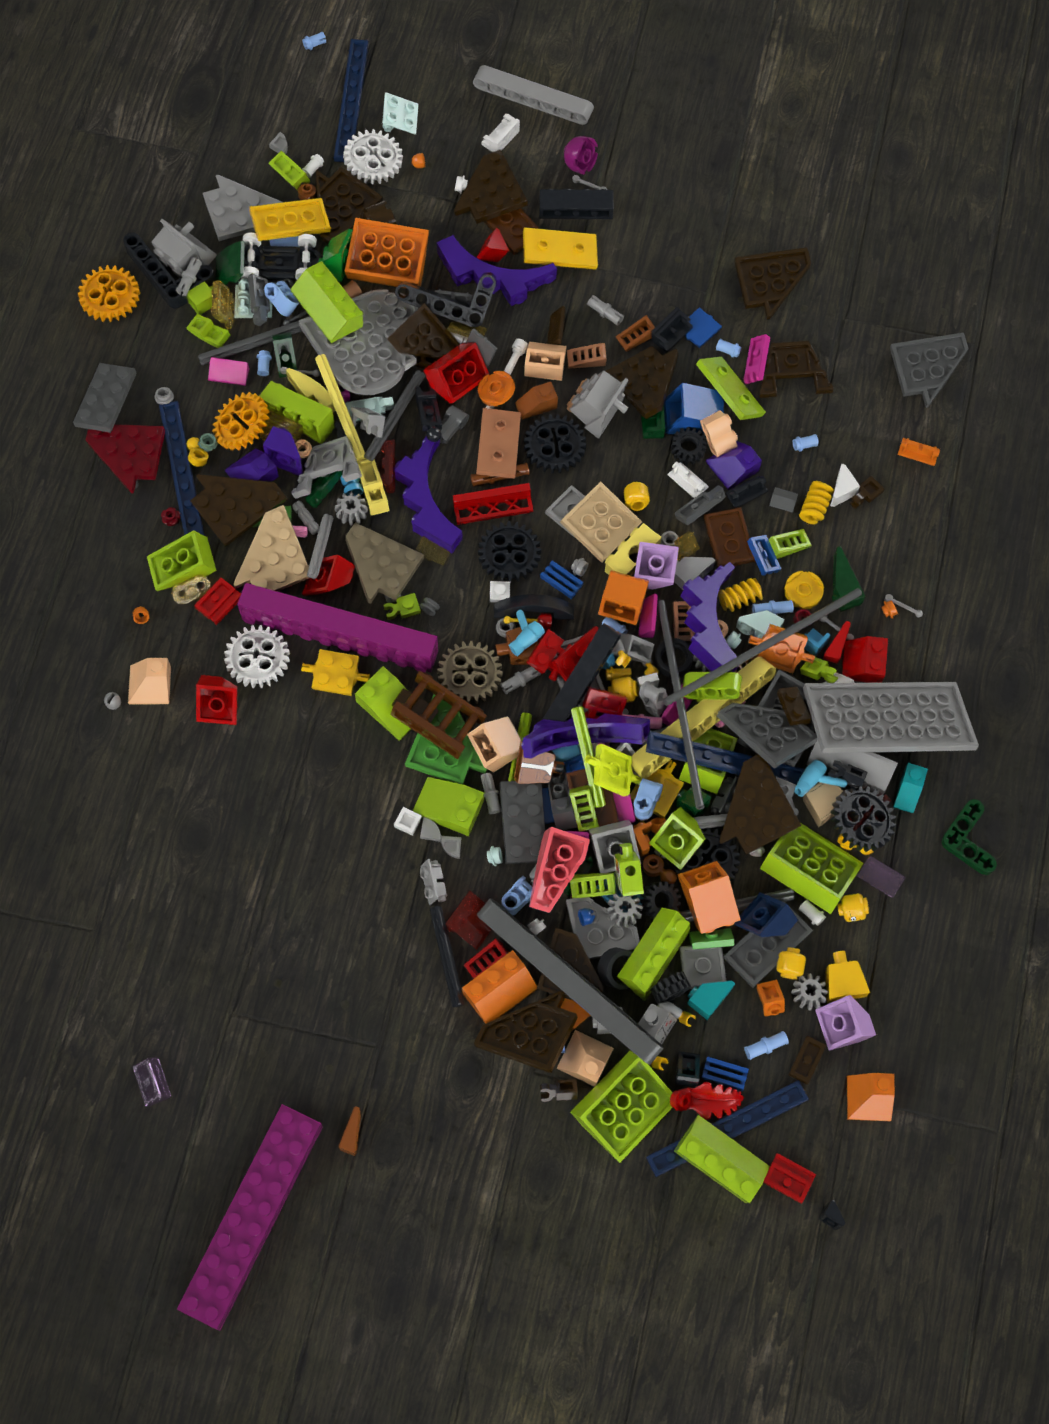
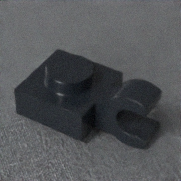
(850, 773)

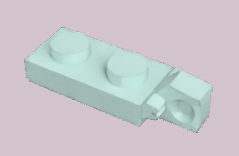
(376, 404)

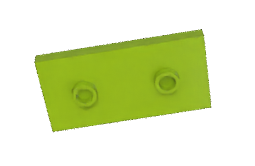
(730, 388)

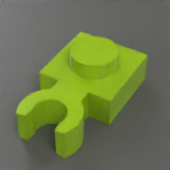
(405, 606)

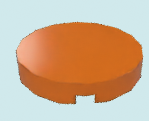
(496, 388)

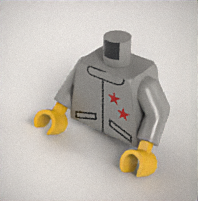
(634, 648)
(659, 1021)

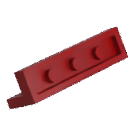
(492, 497)

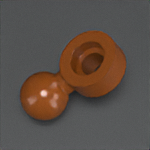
(307, 191)
(665, 875)

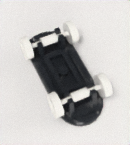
(279, 261)

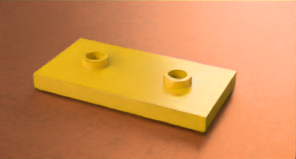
(289, 219)
(560, 248)

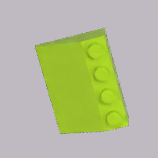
(812, 867)
(624, 1106)

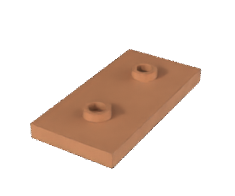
(498, 443)

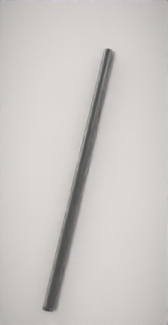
(762, 647)
(680, 706)

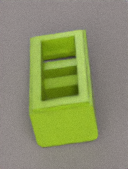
(778, 547)
(578, 792)
(593, 891)

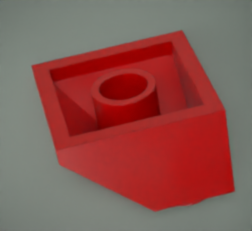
(333, 573)
(216, 700)

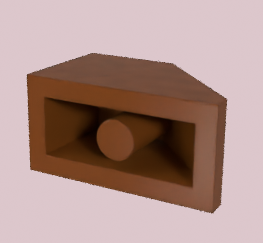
(537, 400)

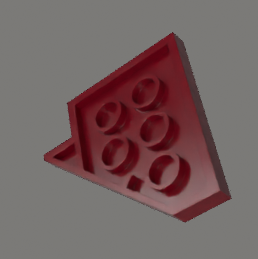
(129, 451)

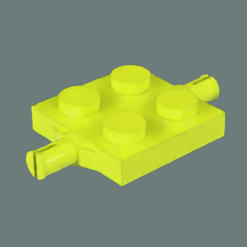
(612, 770)

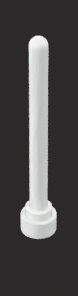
(519, 348)

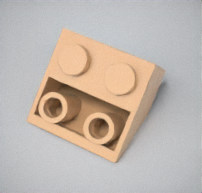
(545, 361)
(495, 743)

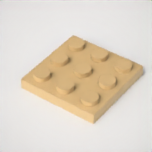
(601, 522)

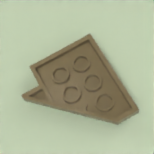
(381, 562)

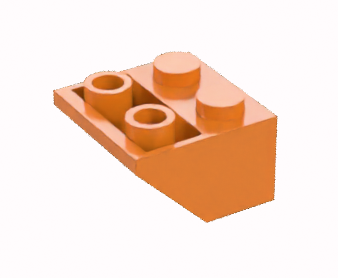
(623, 597)

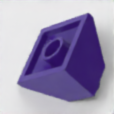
(282, 450)
(735, 465)
(253, 466)

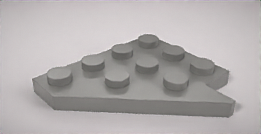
(230, 207)

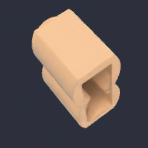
(719, 433)

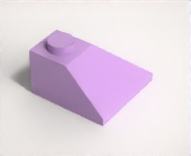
(656, 564)
(844, 1023)

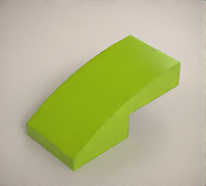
(207, 331)

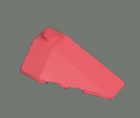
(556, 864)

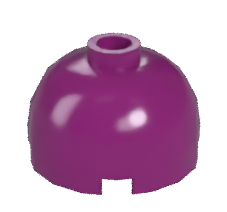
(580, 154)

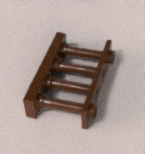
(433, 733)

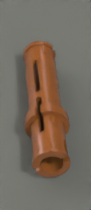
(476, 479)

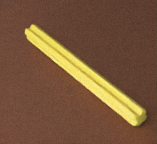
(340, 405)

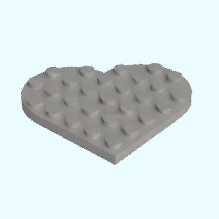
(365, 358)

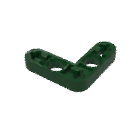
(962, 842)

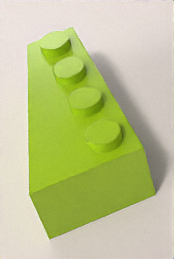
(314, 417)

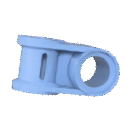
(281, 297)
(647, 796)
(519, 893)

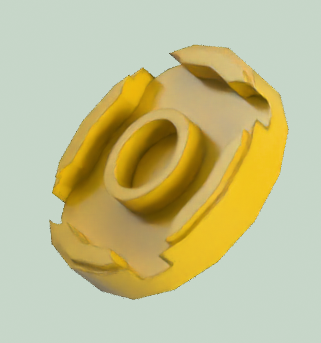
(804, 589)

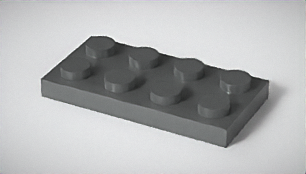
(105, 397)
(522, 821)
(758, 956)

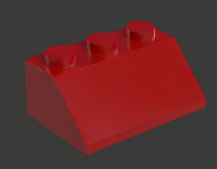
(457, 372)

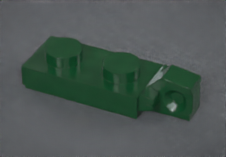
(322, 487)

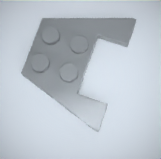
(326, 459)

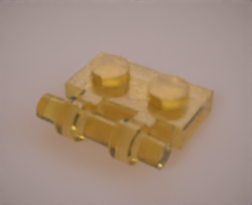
(222, 304)

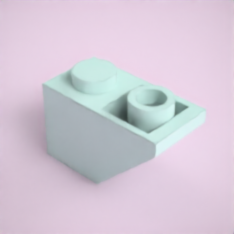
(758, 623)

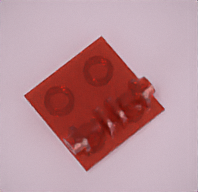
(467, 923)

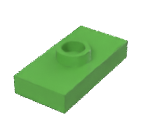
(715, 939)

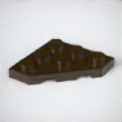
(423, 335)
(570, 948)

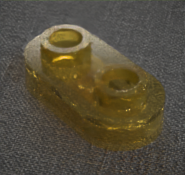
(191, 589)

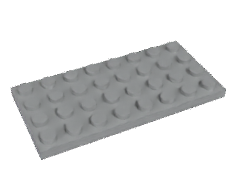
(889, 717)

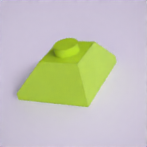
(678, 838)

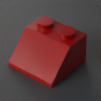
(865, 659)

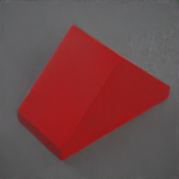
(493, 248)

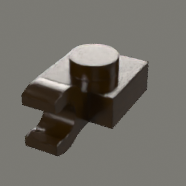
(868, 491)
(562, 1090)

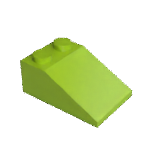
(181, 561)
(377, 699)
(710, 778)
(449, 804)

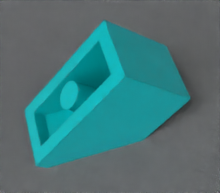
(910, 787)
(709, 997)

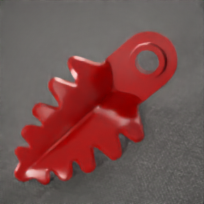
(707, 1100)

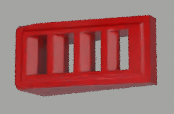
(835, 649)
(496, 943)

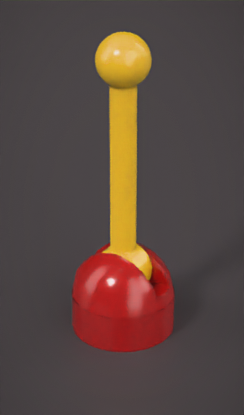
(544, 619)

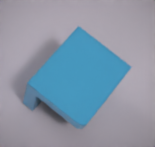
(816, 641)

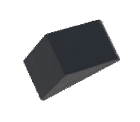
(687, 1069)

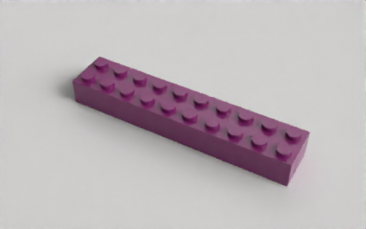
(338, 628)
(250, 1217)

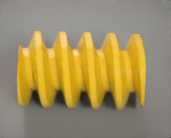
(816, 502)
(739, 594)

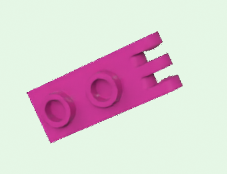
(756, 359)

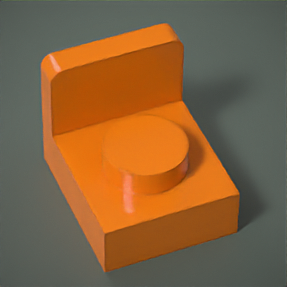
(641, 839)
(771, 998)

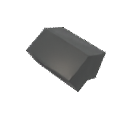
(783, 499)

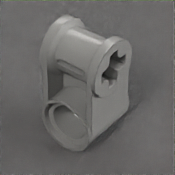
(653, 698)

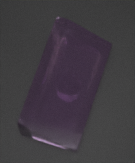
(881, 876)
(151, 1081)

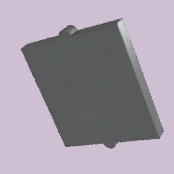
(485, 347)

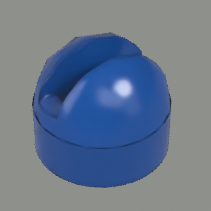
(585, 916)

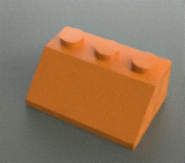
(499, 987)

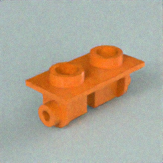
(918, 451)

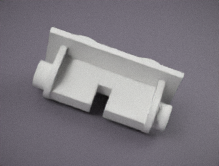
(687, 479)

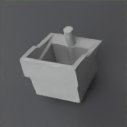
(177, 247)
(599, 402)

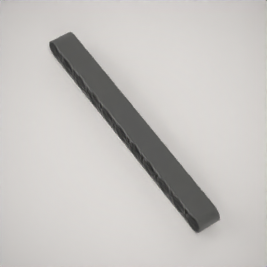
(570, 981)

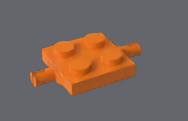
(787, 652)

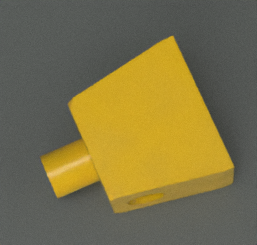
(845, 979)

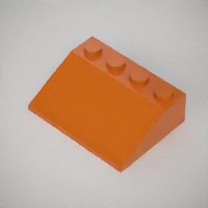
(386, 253)

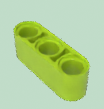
(723, 687)

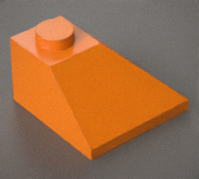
(870, 1096)

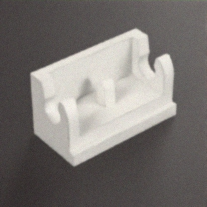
(502, 134)

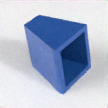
(689, 406)

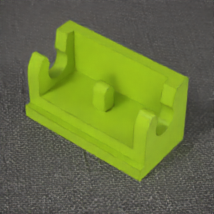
(289, 170)

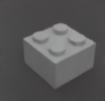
(607, 841)

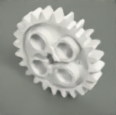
(372, 156)
(253, 673)

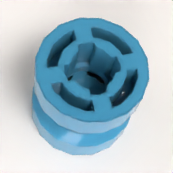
(352, 486)

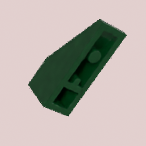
(844, 580)

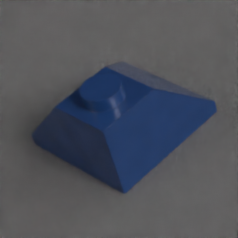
(767, 917)

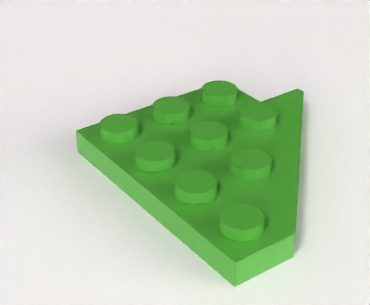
(434, 761)

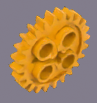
(109, 293)
(230, 431)

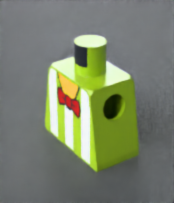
(628, 871)

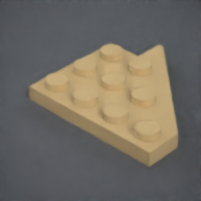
(274, 556)

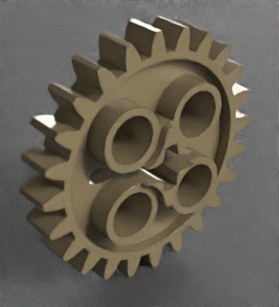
(470, 655)

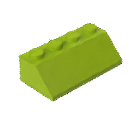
(327, 302)
(654, 952)
(722, 1159)

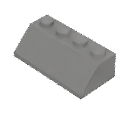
(878, 767)

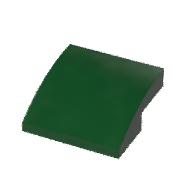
(230, 263)

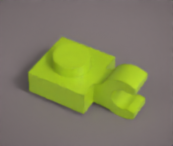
(818, 669)

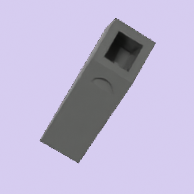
(561, 802)

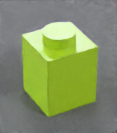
(200, 298)

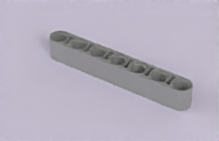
(533, 95)

